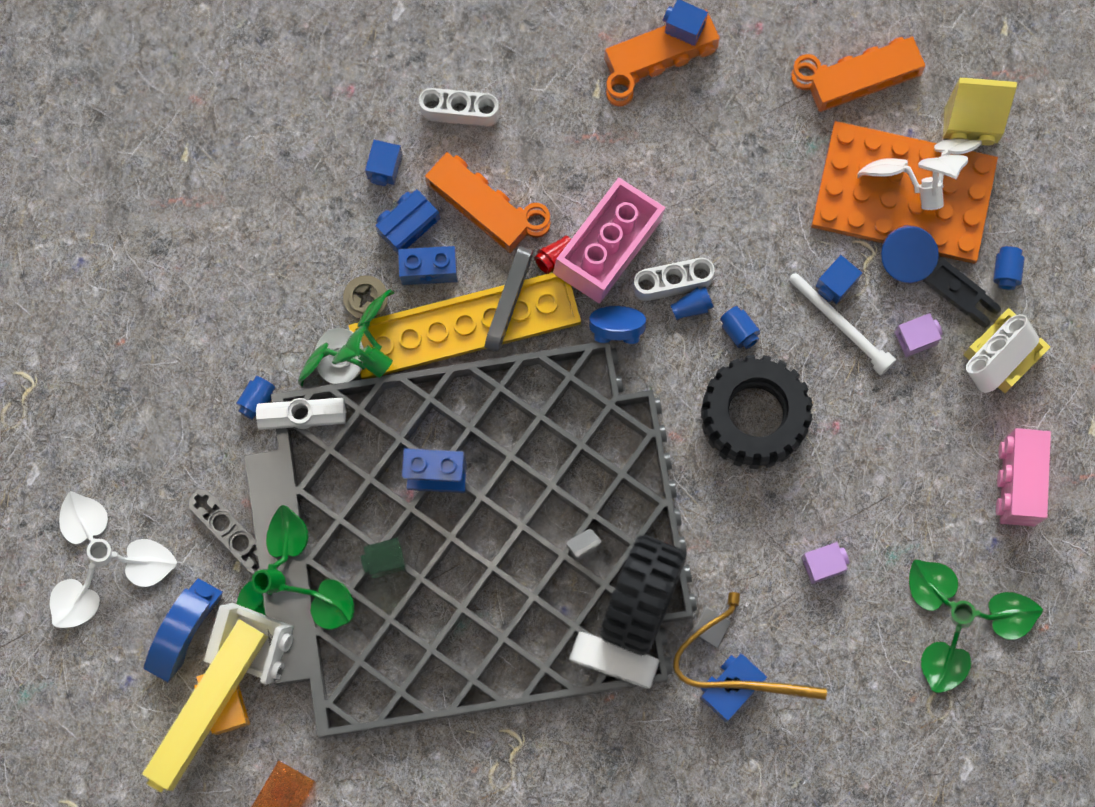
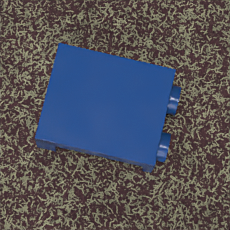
(434, 470)

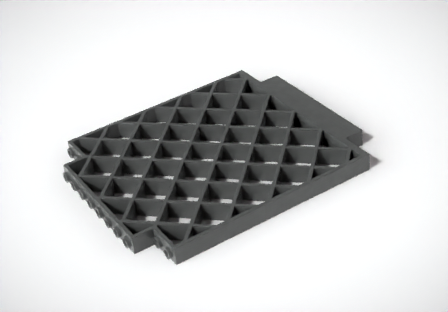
(275, 483)

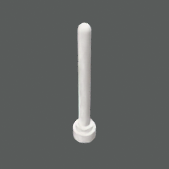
(881, 360)

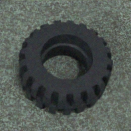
(769, 377)
(642, 595)

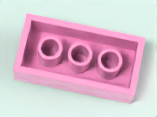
(608, 240)

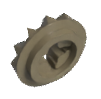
(362, 285)

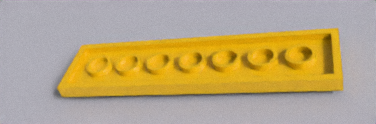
(463, 322)

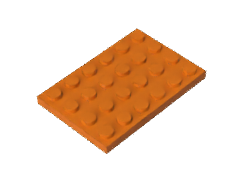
(880, 204)

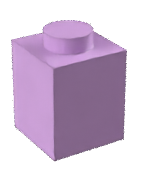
(918, 334)
(825, 562)

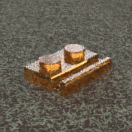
(284, 788)

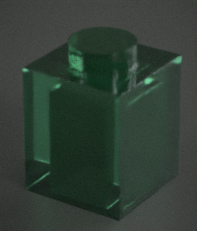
(383, 558)

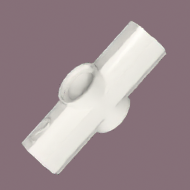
(320, 413)

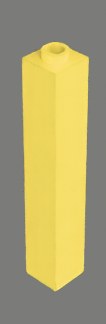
(204, 707)

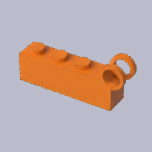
(651, 56)
(859, 75)
(484, 206)

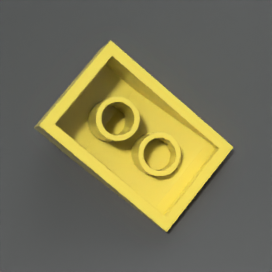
(978, 110)

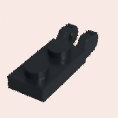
(961, 292)

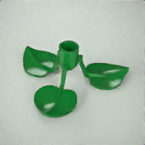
(369, 357)
(286, 537)
(935, 584)

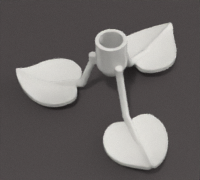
(931, 188)
(82, 519)

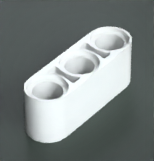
(449, 98)
(663, 288)
(1002, 353)
(613, 660)

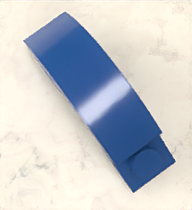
(178, 629)

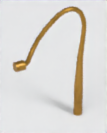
(779, 688)

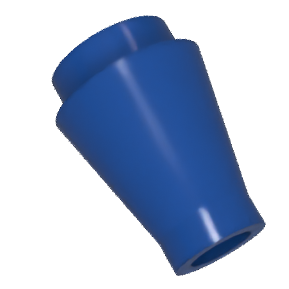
(692, 304)

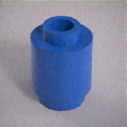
(1009, 268)
(740, 327)
(255, 393)

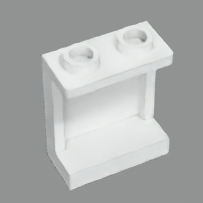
(269, 657)

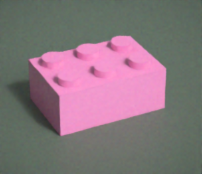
(1024, 477)

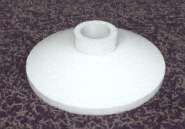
(340, 372)

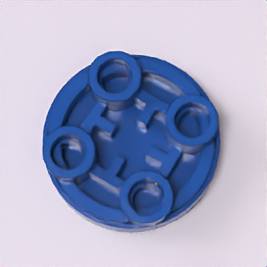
(909, 254)
(617, 324)

